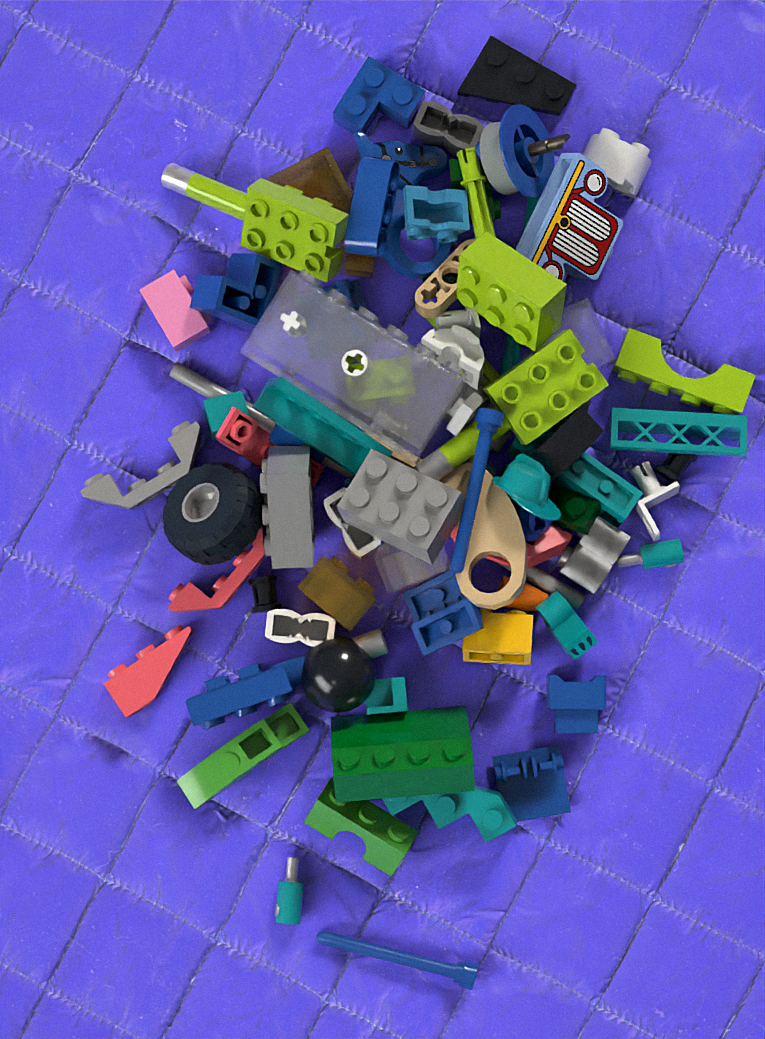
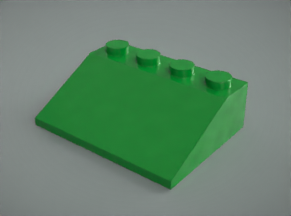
(402, 754)

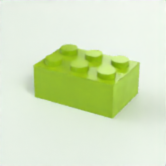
(510, 291)

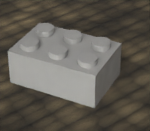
(288, 506)
(401, 506)

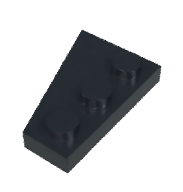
(515, 79)

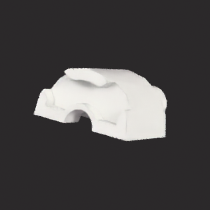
(623, 163)
(460, 348)

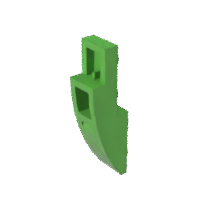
(242, 755)

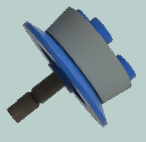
(518, 152)

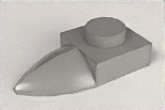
(465, 412)

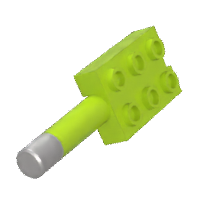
(275, 219)
(531, 395)

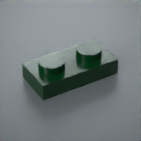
(576, 511)

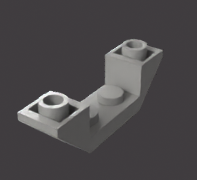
(106, 490)

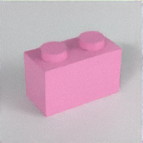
(170, 304)

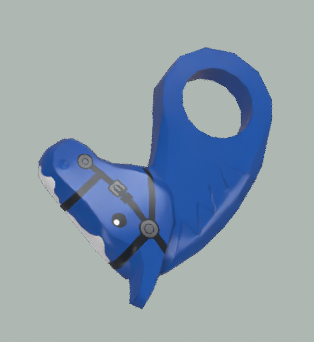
(415, 164)

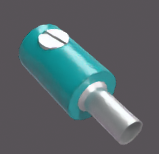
(655, 555)
(289, 895)

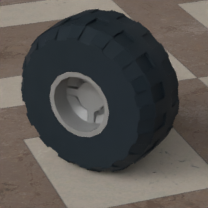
(213, 513)

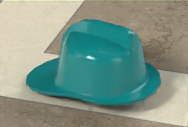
(529, 487)

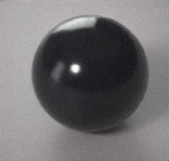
(338, 675)

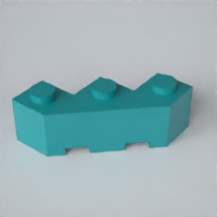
(485, 806)

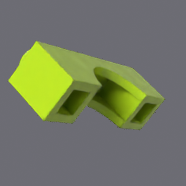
(643, 360)

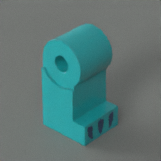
(566, 625)

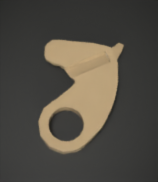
(494, 532)

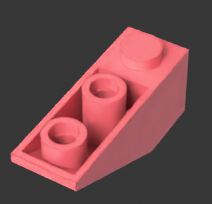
(144, 680)

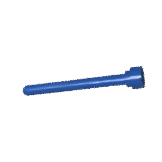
(488, 424)
(462, 972)

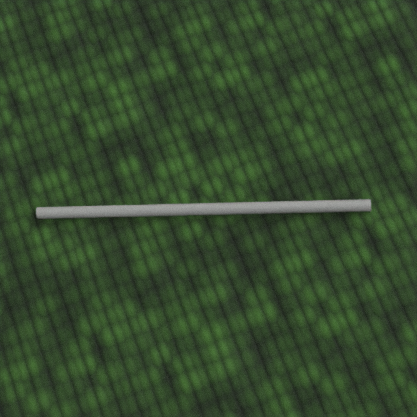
(210, 390)

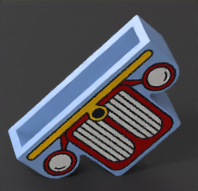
(567, 226)

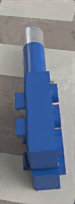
(260, 686)

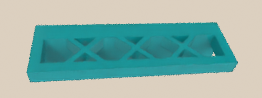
(316, 424)
(680, 425)
(592, 480)

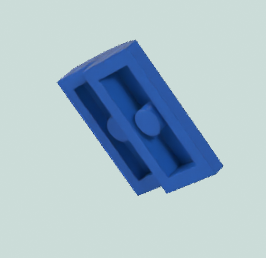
(441, 613)

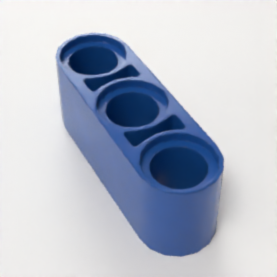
(372, 207)

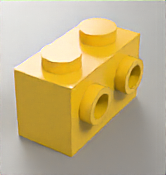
(503, 639)

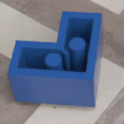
(376, 91)
(241, 294)

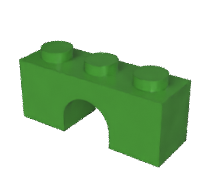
(384, 835)

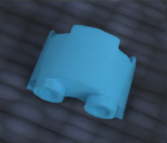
(435, 213)

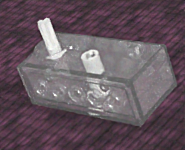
(317, 337)

